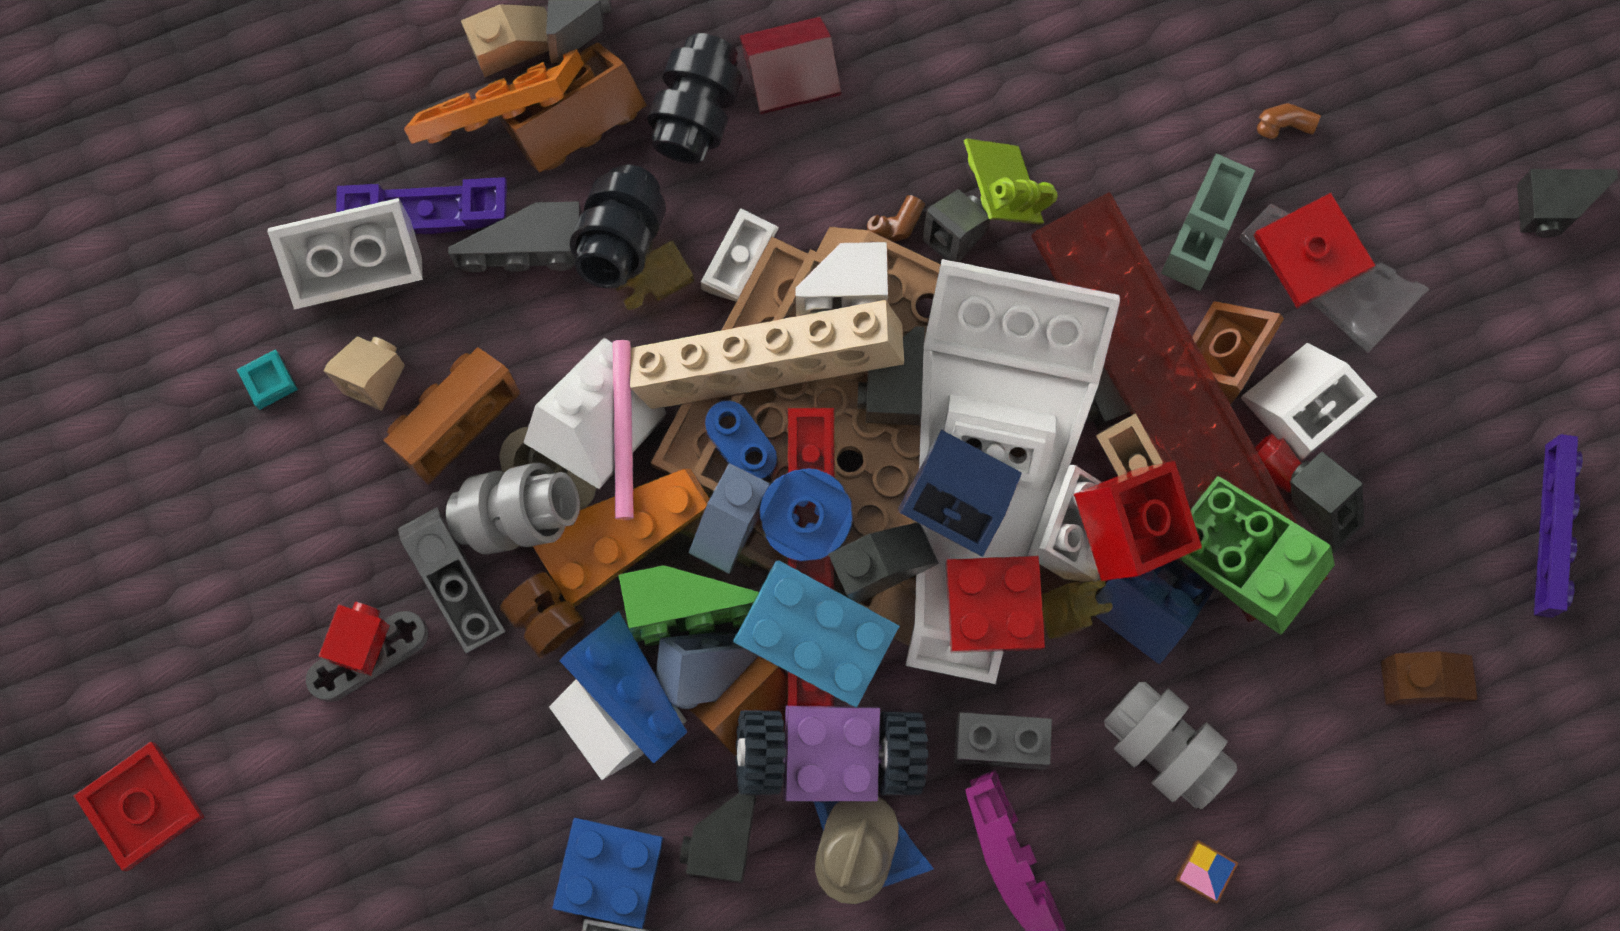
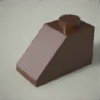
(1428, 678)

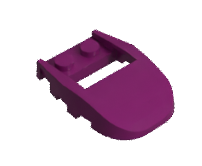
(1007, 860)

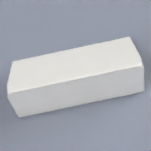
(737, 255)

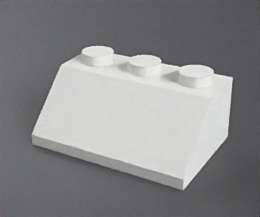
(347, 253)
(577, 419)

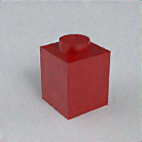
(355, 638)

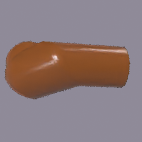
(1286, 115)
(899, 226)

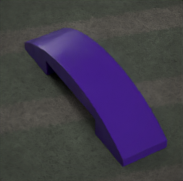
(437, 209)

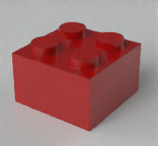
(1138, 521)

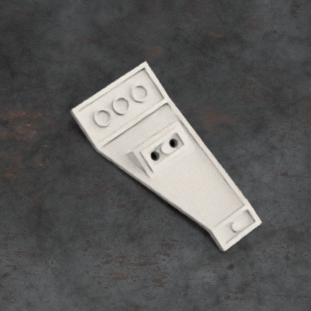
(1013, 369)

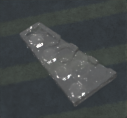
(1361, 307)

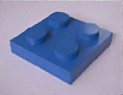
(608, 873)

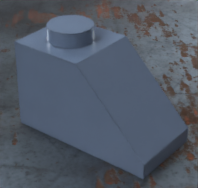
(729, 518)
(700, 666)

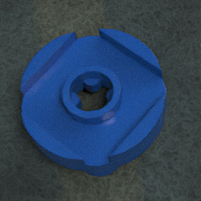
(781, 522)

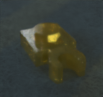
(662, 274)
(1070, 607)

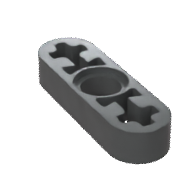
(344, 684)

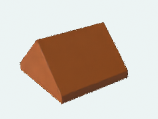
(1233, 342)
(757, 689)

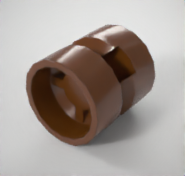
(542, 615)

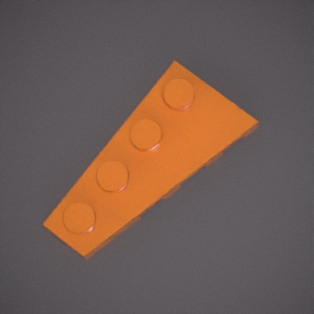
(496, 99)
(603, 547)

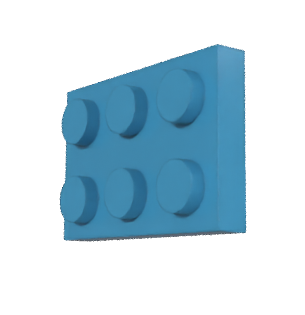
(816, 633)

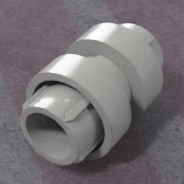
(512, 508)
(1187, 759)

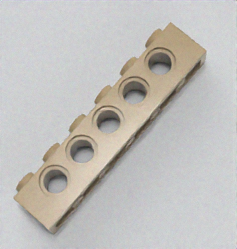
(767, 355)

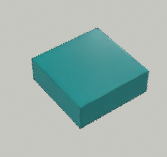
(267, 379)

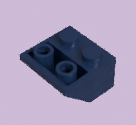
(961, 493)
(1155, 607)

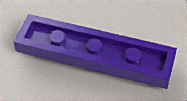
(1558, 510)

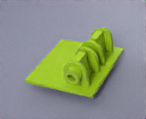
(1005, 184)

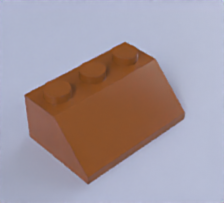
(592, 104)
(452, 414)

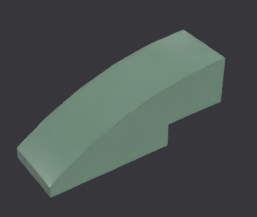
(1208, 222)

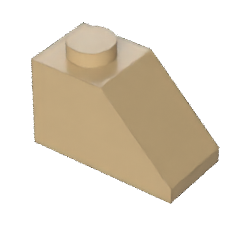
(506, 35)
(366, 370)
(1128, 446)

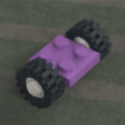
(831, 753)

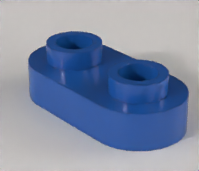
(741, 439)

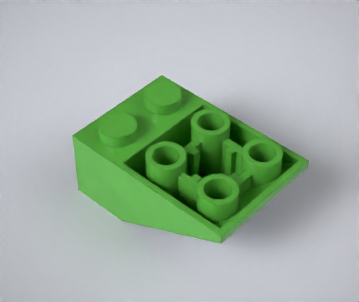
(1256, 555)
(674, 601)

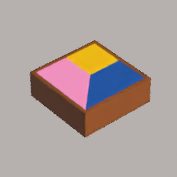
(1206, 872)

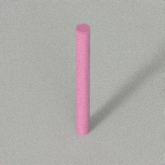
(622, 430)

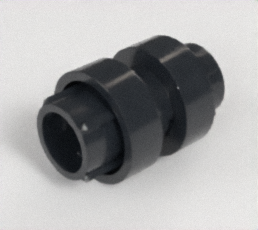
(701, 82)
(617, 226)

